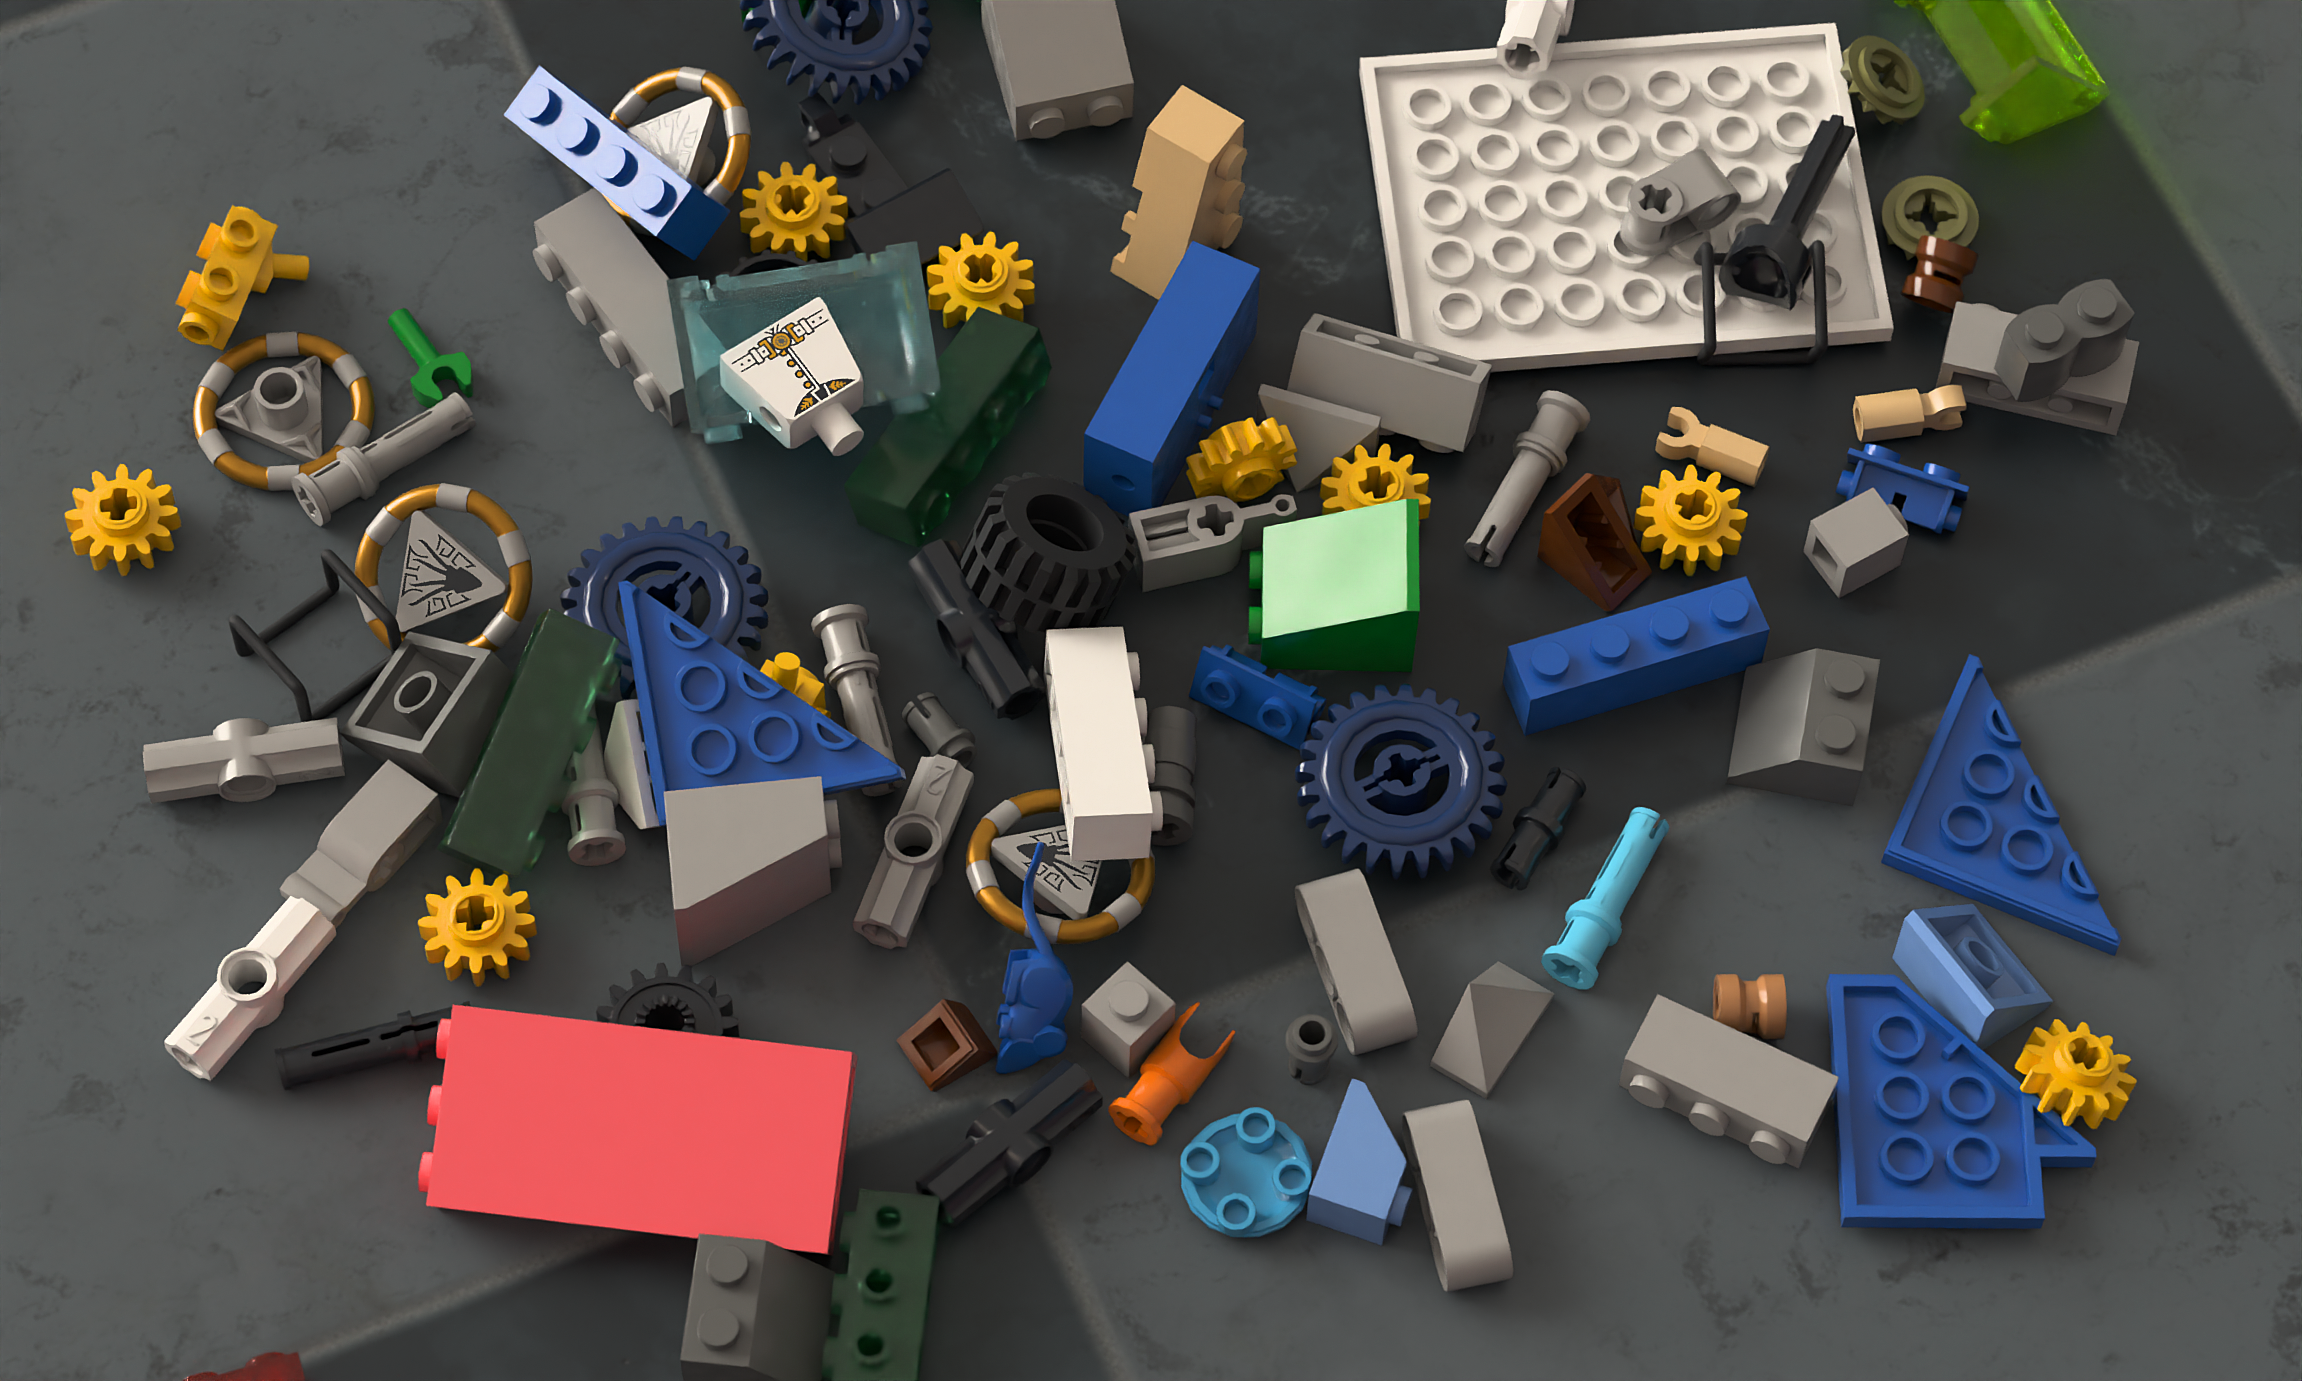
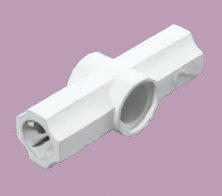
(1532, 34)
(228, 1018)

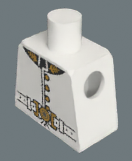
(798, 380)

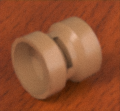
(1751, 1005)

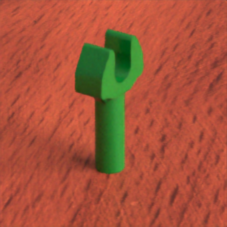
(431, 364)

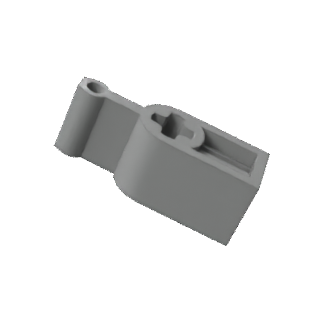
(1179, 542)
(366, 842)

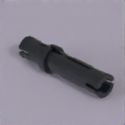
(362, 1049)

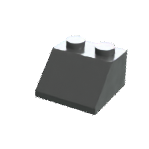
(431, 710)
(1805, 725)
(755, 1313)

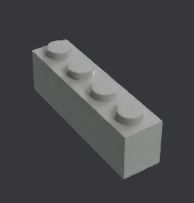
(617, 290)

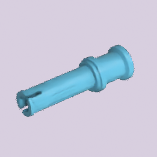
(1596, 920)

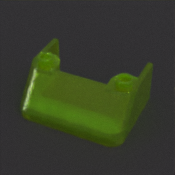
(2018, 61)

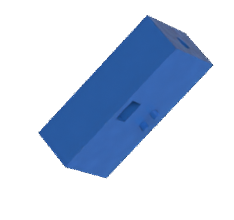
(1172, 380)

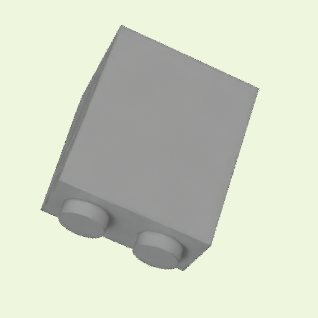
(1059, 64)
(747, 858)

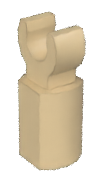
(1907, 412)
(1713, 448)

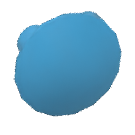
(1246, 1174)

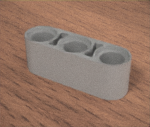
(1356, 962)
(1457, 1195)

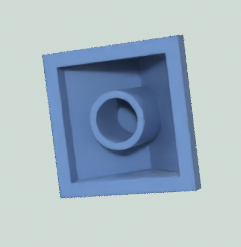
(1968, 972)

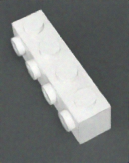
(1100, 745)

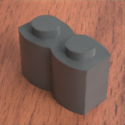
(2063, 340)

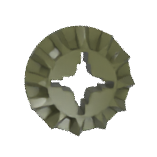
(1902, 88)
(1946, 201)

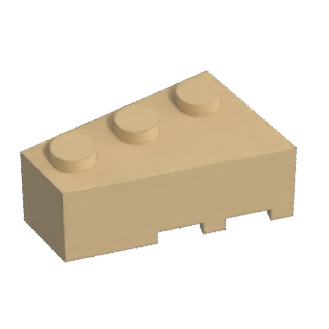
(1187, 187)

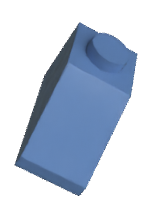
(1360, 1173)

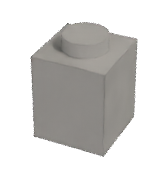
(1856, 542)
(1126, 1019)

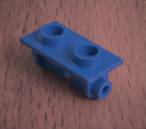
(1926, 491)
(1244, 692)

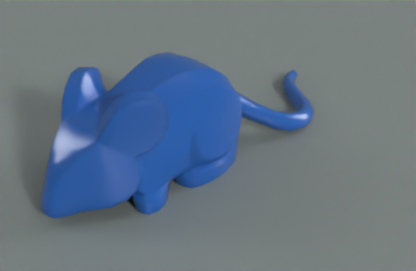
(1036, 993)

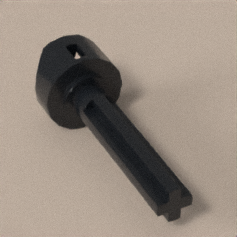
(1771, 259)

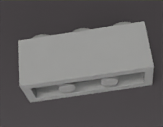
(1403, 382)
(2083, 402)
(1727, 1082)

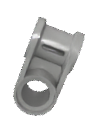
(1677, 204)

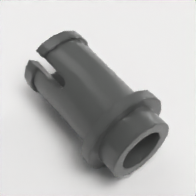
(940, 731)
(1311, 1044)

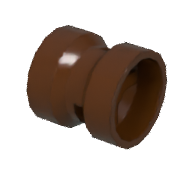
(1939, 274)

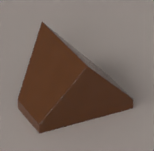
(1593, 541)

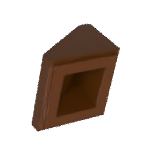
(946, 1044)

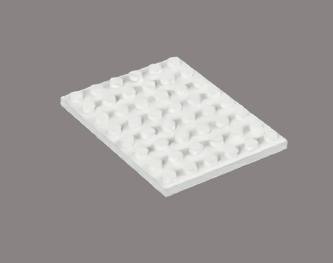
(1515, 193)

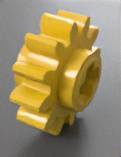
(794, 213)
(980, 278)
(1242, 460)
(1357, 483)
(1667, 516)
(123, 519)
(452, 924)
(2075, 1074)

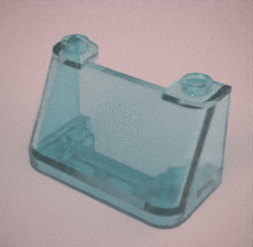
(873, 303)

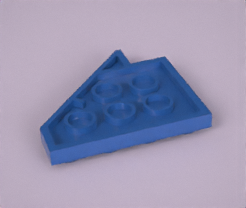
(1931, 1120)

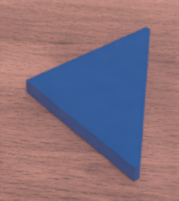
(726, 722)
(1989, 826)

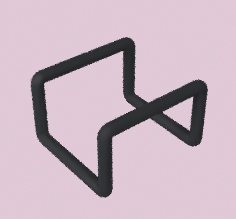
(1706, 258)
(248, 642)

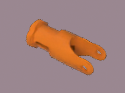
(1167, 1079)

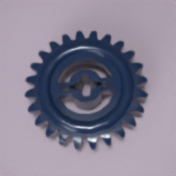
(825, 38)
(697, 562)
(1401, 779)

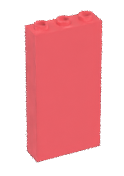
(638, 1128)

